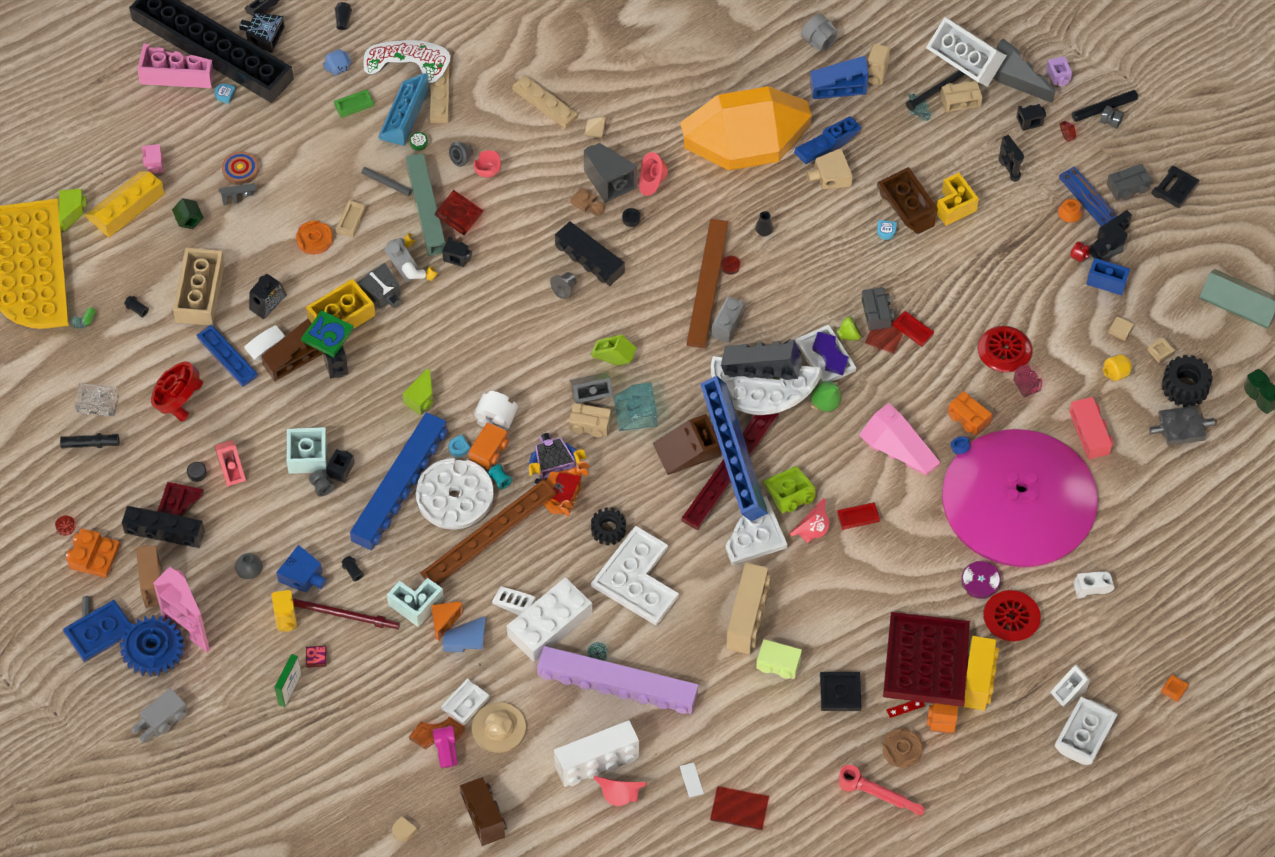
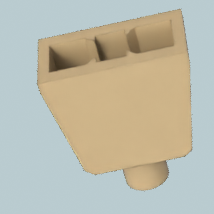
(831, 171)

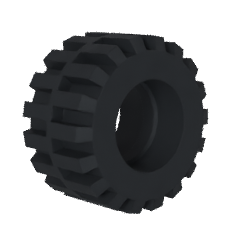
(1189, 368)

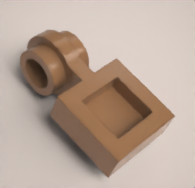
(584, 200)

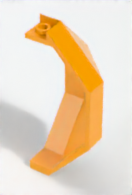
(746, 127)

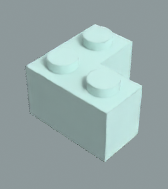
(415, 604)

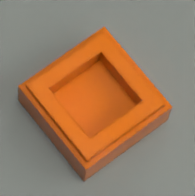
(1174, 688)

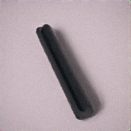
(1100, 106)

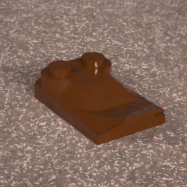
(909, 200)

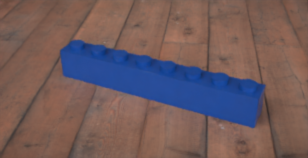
(734, 448)
(398, 481)

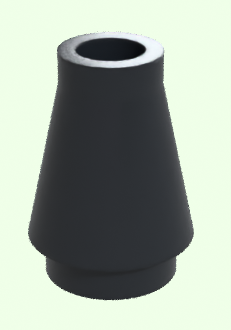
(342, 14)
(764, 224)

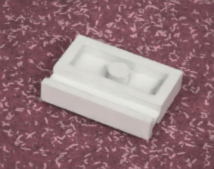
(465, 702)

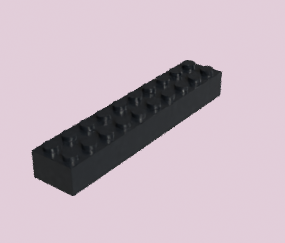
(210, 40)

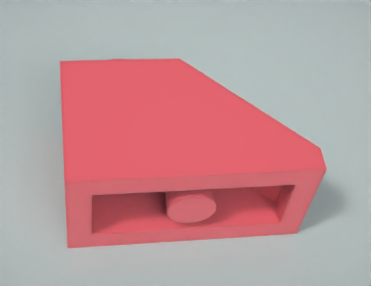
(230, 462)

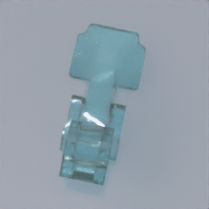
(921, 109)

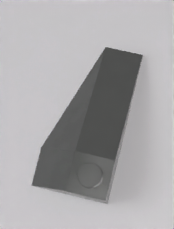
(1020, 75)

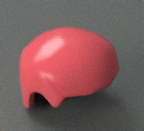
(487, 164)

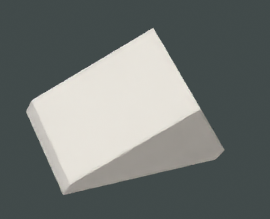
(1071, 686)

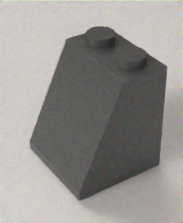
(609, 172)

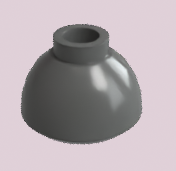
(460, 153)
(248, 566)

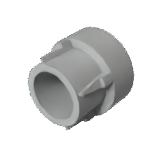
(819, 32)

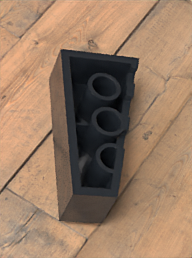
(762, 360)

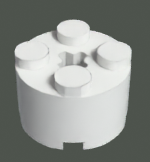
(496, 410)

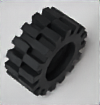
(608, 516)

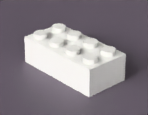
(966, 51)
(549, 619)
(596, 754)

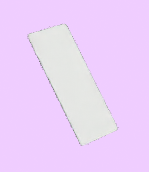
(691, 780)

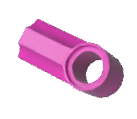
(445, 743)

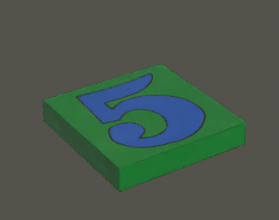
(327, 333)

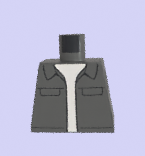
(381, 287)

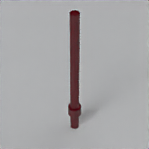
(379, 621)

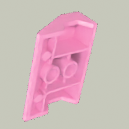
(179, 605)

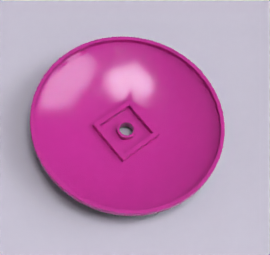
(1016, 525)

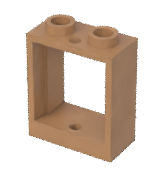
(149, 571)

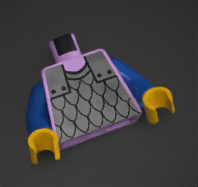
(553, 456)

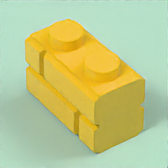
(284, 610)

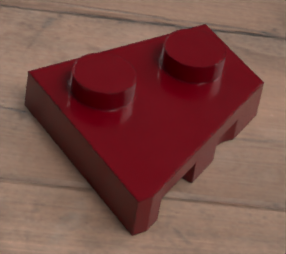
(179, 498)

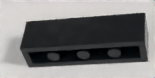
(589, 253)

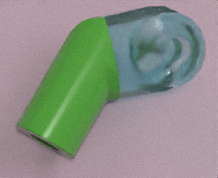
(79, 323)

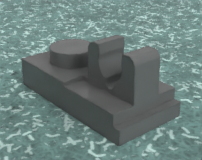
(245, 190)

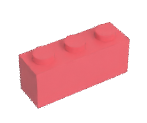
(1091, 428)

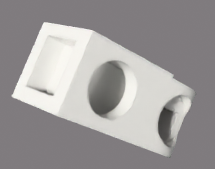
(1093, 583)

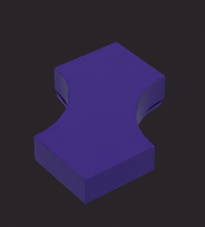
(826, 347)

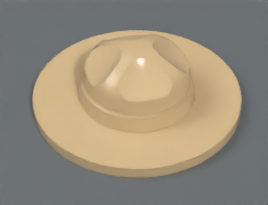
(498, 727)

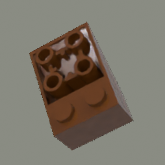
(688, 445)

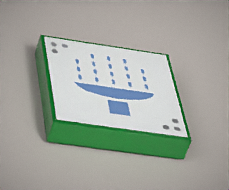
(288, 680)

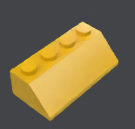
(126, 203)

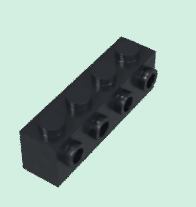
(163, 526)

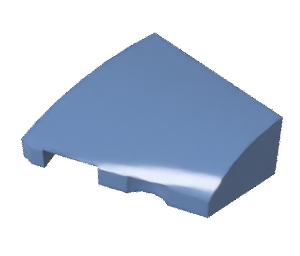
(465, 636)

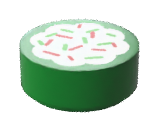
(418, 141)

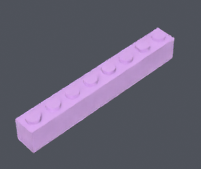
(617, 680)

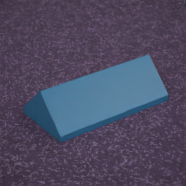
(405, 110)

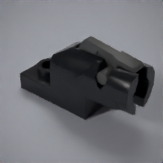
(1111, 237)

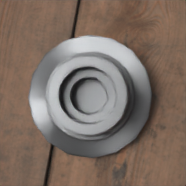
(563, 284)

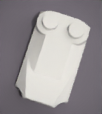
(1085, 731)

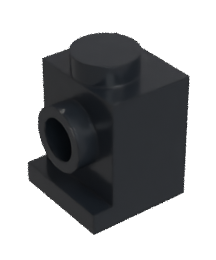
(1030, 116)
(456, 252)
(340, 465)

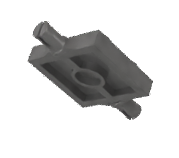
(1182, 425)

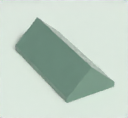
(1239, 298)

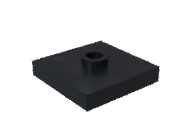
(840, 691)

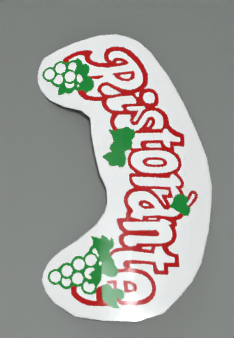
(429, 56)

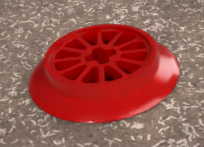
(996, 362)
(1015, 598)

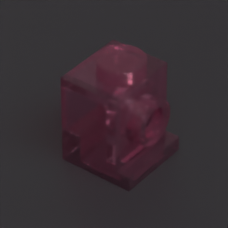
(1027, 380)

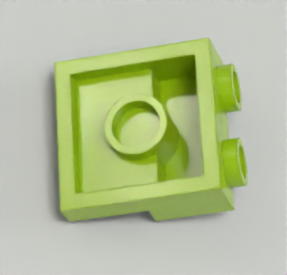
(790, 489)

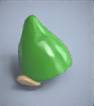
(825, 396)

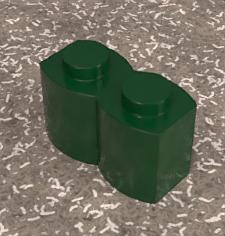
(1260, 389)

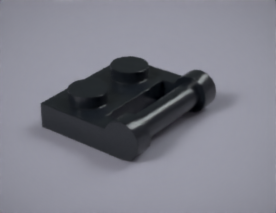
(1011, 157)
(1179, 191)

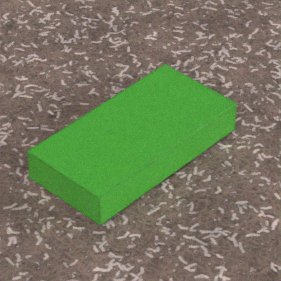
(353, 103)

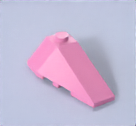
(894, 436)

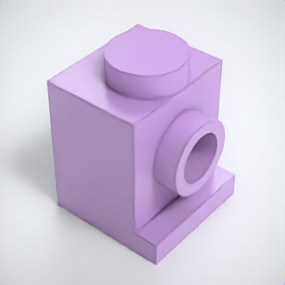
(1059, 71)

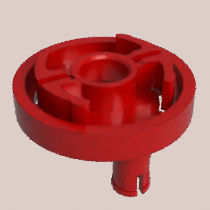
(175, 389)

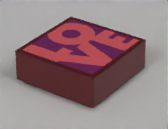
(316, 656)

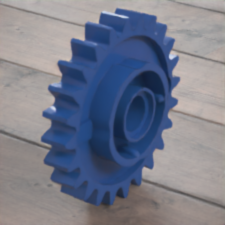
(154, 659)

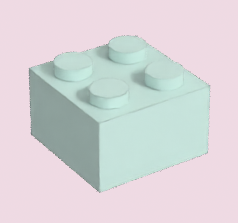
(306, 450)

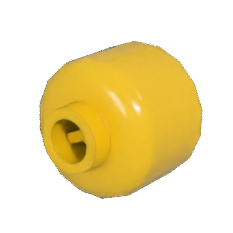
(1117, 367)

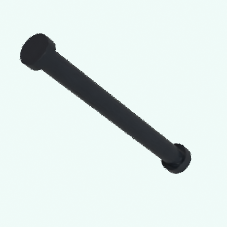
(911, 104)

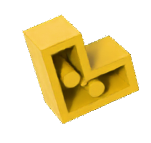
(958, 200)

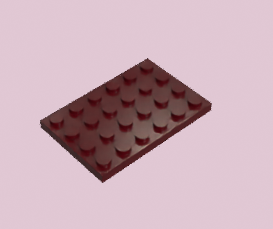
(926, 659)

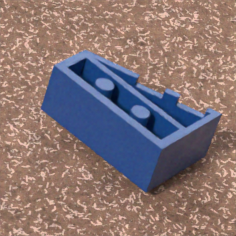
(840, 79)

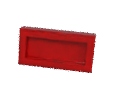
(913, 328)
(858, 516)

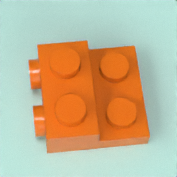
(92, 553)

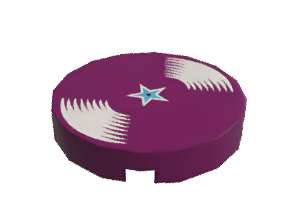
(981, 579)

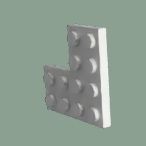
(627, 577)

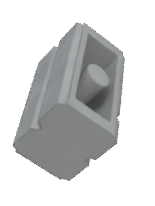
(727, 319)

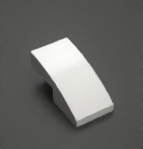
(264, 342)

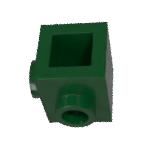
(187, 213)

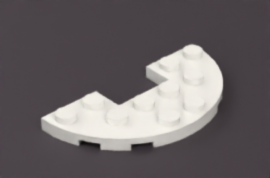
(764, 395)

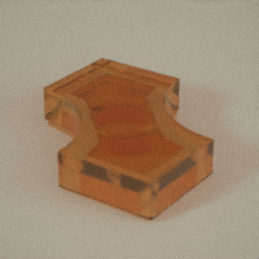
(424, 736)

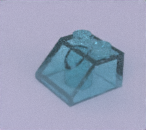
(636, 407)

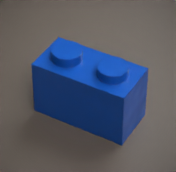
(1108, 276)

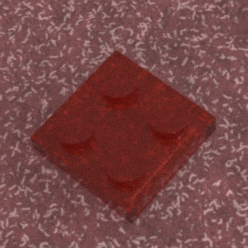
(458, 212)

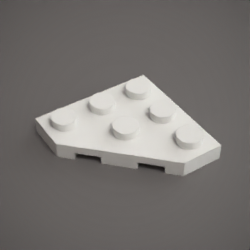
(755, 537)

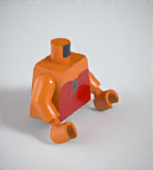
(567, 486)

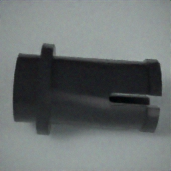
(136, 306)
(349, 564)

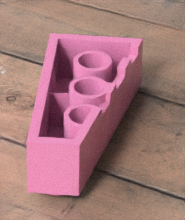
(174, 69)

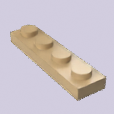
(440, 99)
(545, 101)

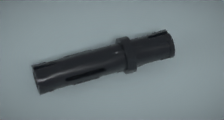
(89, 441)

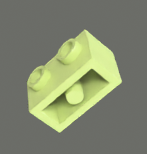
(778, 659)

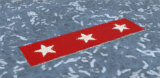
(904, 708)

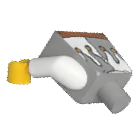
(404, 262)

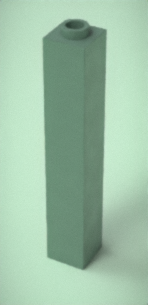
(425, 204)

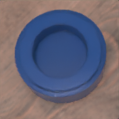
(960, 445)

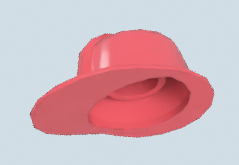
(652, 173)

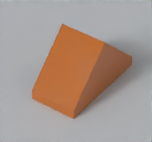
(445, 616)

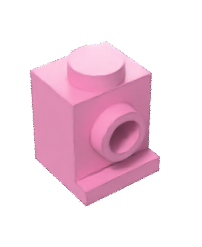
(153, 158)

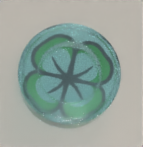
(597, 651)

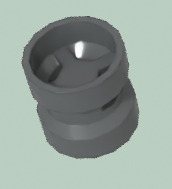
(1111, 117)
(322, 484)

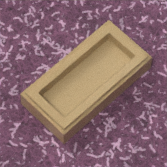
(351, 218)

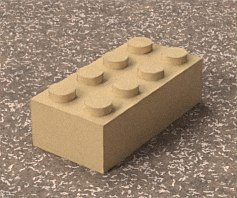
(199, 286)
(748, 608)

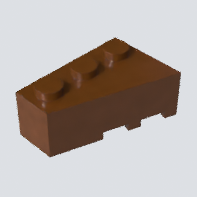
(289, 353)
(483, 811)

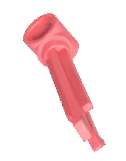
(861, 783)

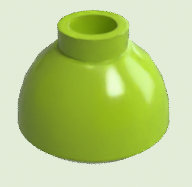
(849, 330)

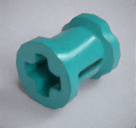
(500, 477)

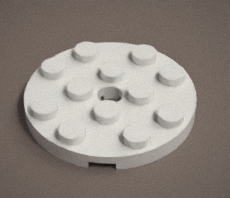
(449, 511)

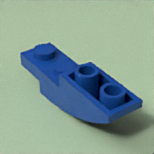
(831, 139)

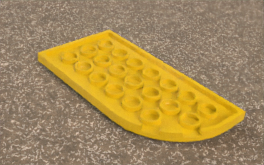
(32, 265)

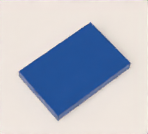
(97, 630)

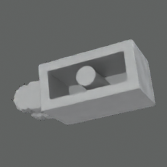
(160, 715)

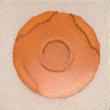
(314, 237)

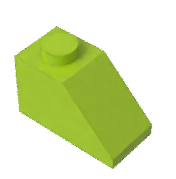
(70, 207)
(614, 350)
(419, 394)

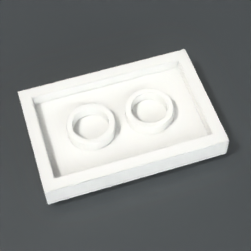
(805, 345)

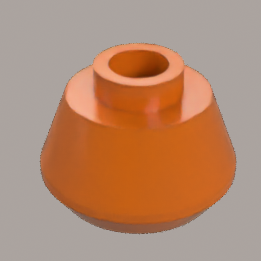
(1070, 211)

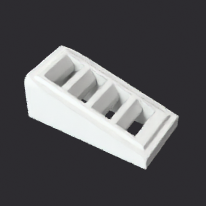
(516, 609)

